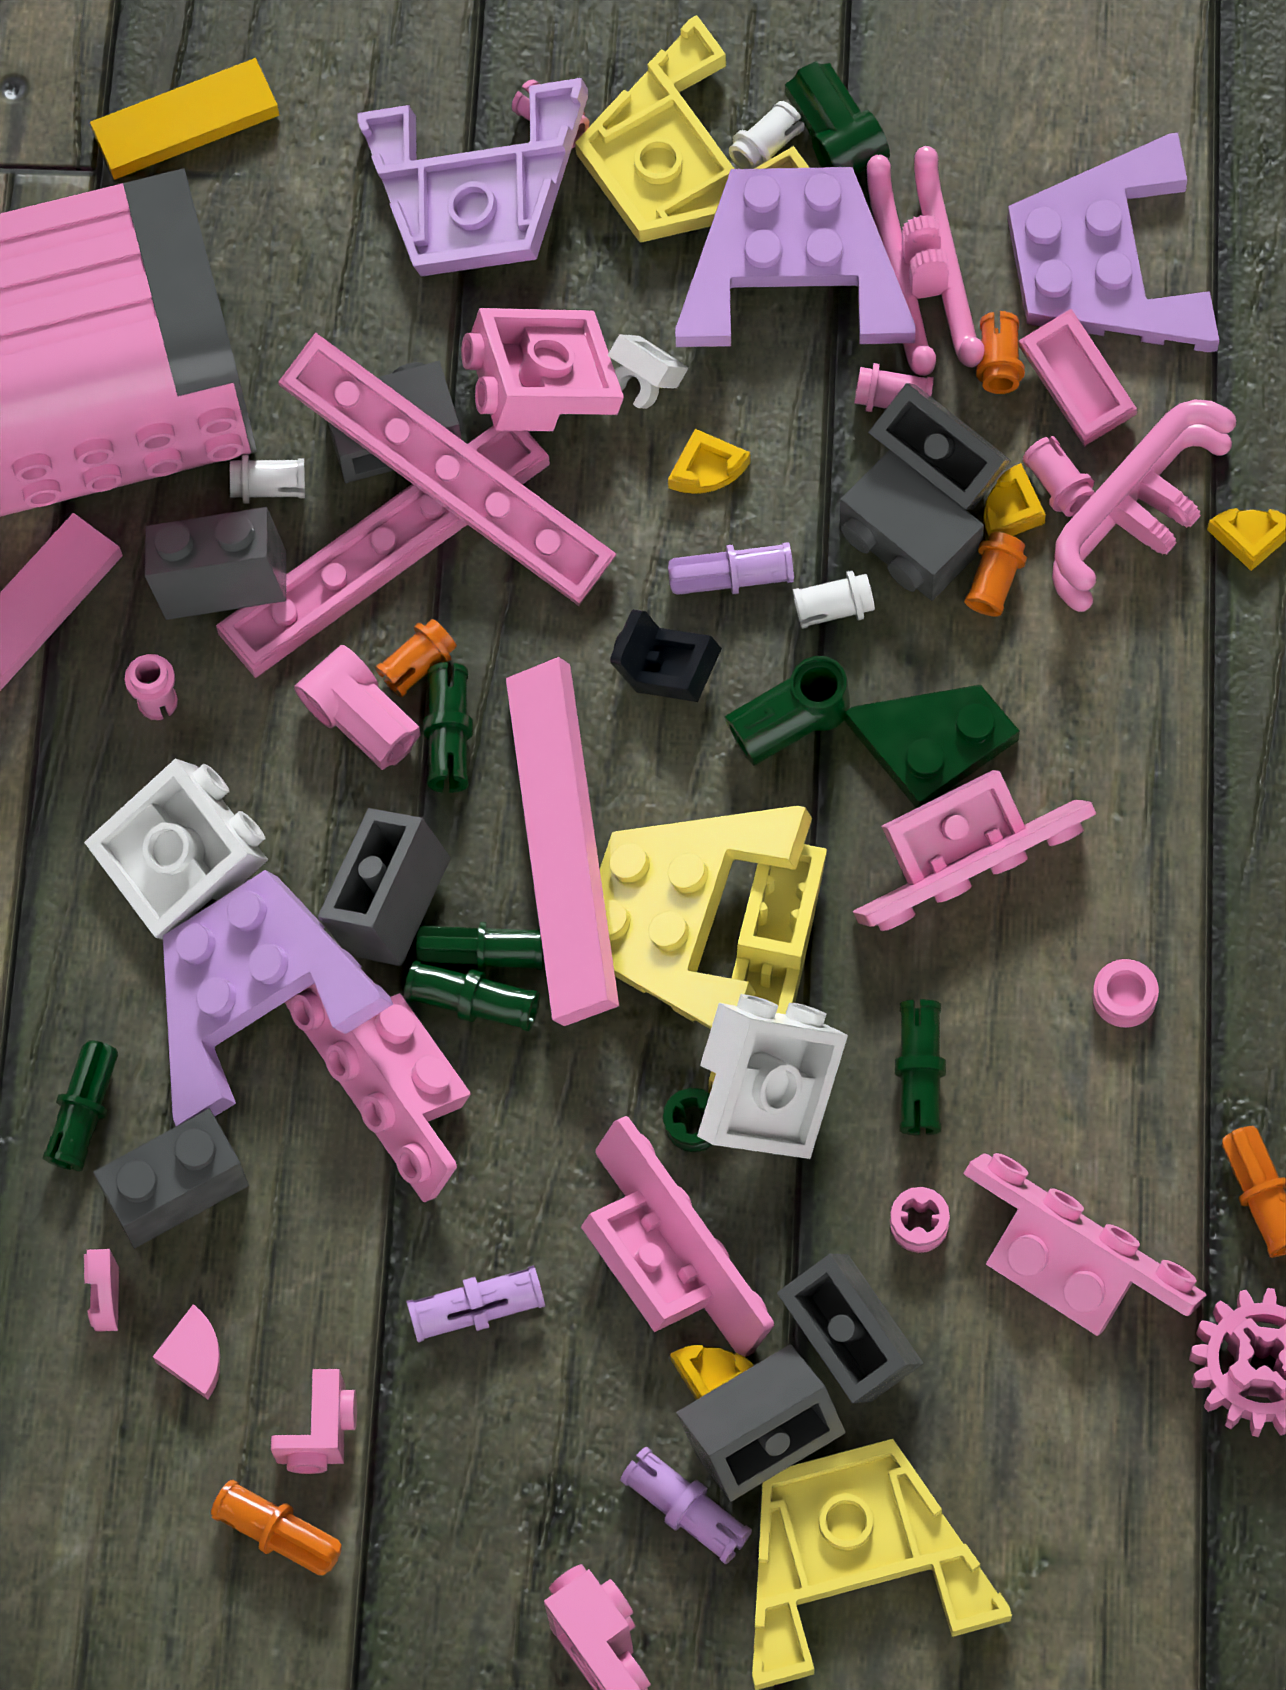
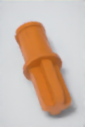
(1260, 1185)
(276, 1528)

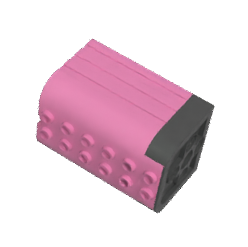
(111, 345)

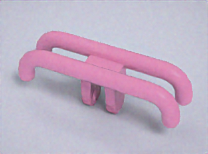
(924, 258)
(1137, 477)

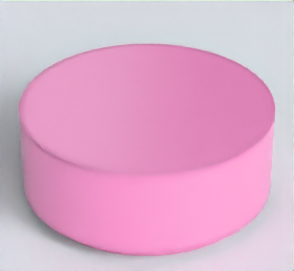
(1125, 993)

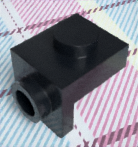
(663, 659)

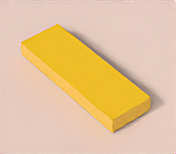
(184, 118)

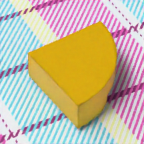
(707, 464)
(1012, 505)
(1249, 533)
(707, 1367)

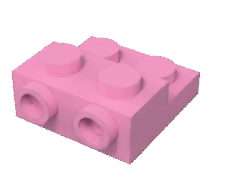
(539, 367)
(595, 1630)

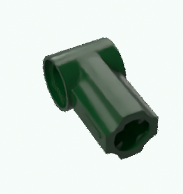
(837, 126)
(786, 714)

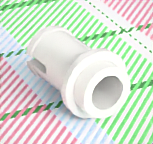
(766, 136)
(267, 478)
(834, 600)

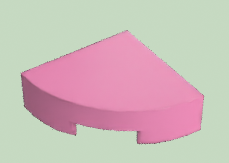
(103, 1275)
(192, 1353)

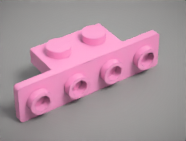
(959, 838)
(394, 1081)
(665, 1249)
(1068, 1256)

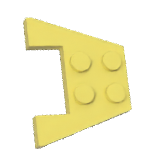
(654, 150)
(665, 893)
(849, 1527)

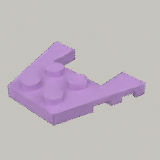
(478, 203)
(790, 233)
(1081, 252)
(238, 966)

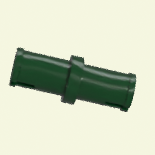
(448, 727)
(472, 995)
(920, 1067)

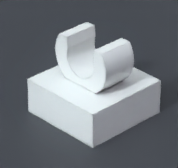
(648, 364)

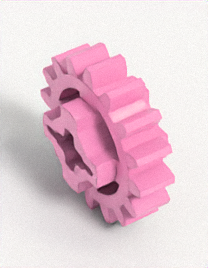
(1244, 1341)

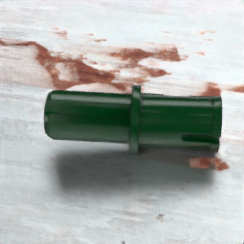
(480, 947)
(81, 1106)

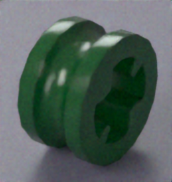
(676, 1131)

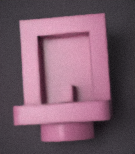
(331, 1414)

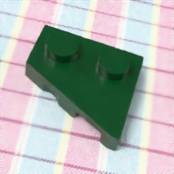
(933, 737)

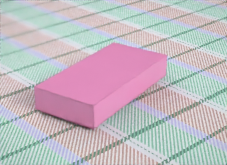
(1077, 377)

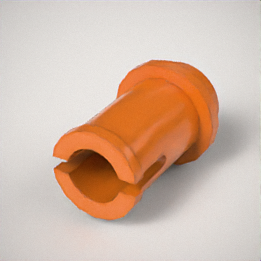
(1000, 367)
(999, 562)
(414, 658)

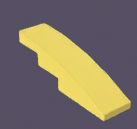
(778, 929)

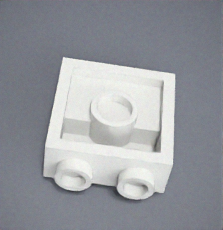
(177, 846)
(769, 1076)

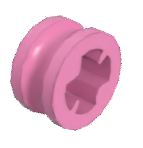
(921, 1200)

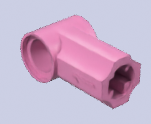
(347, 695)

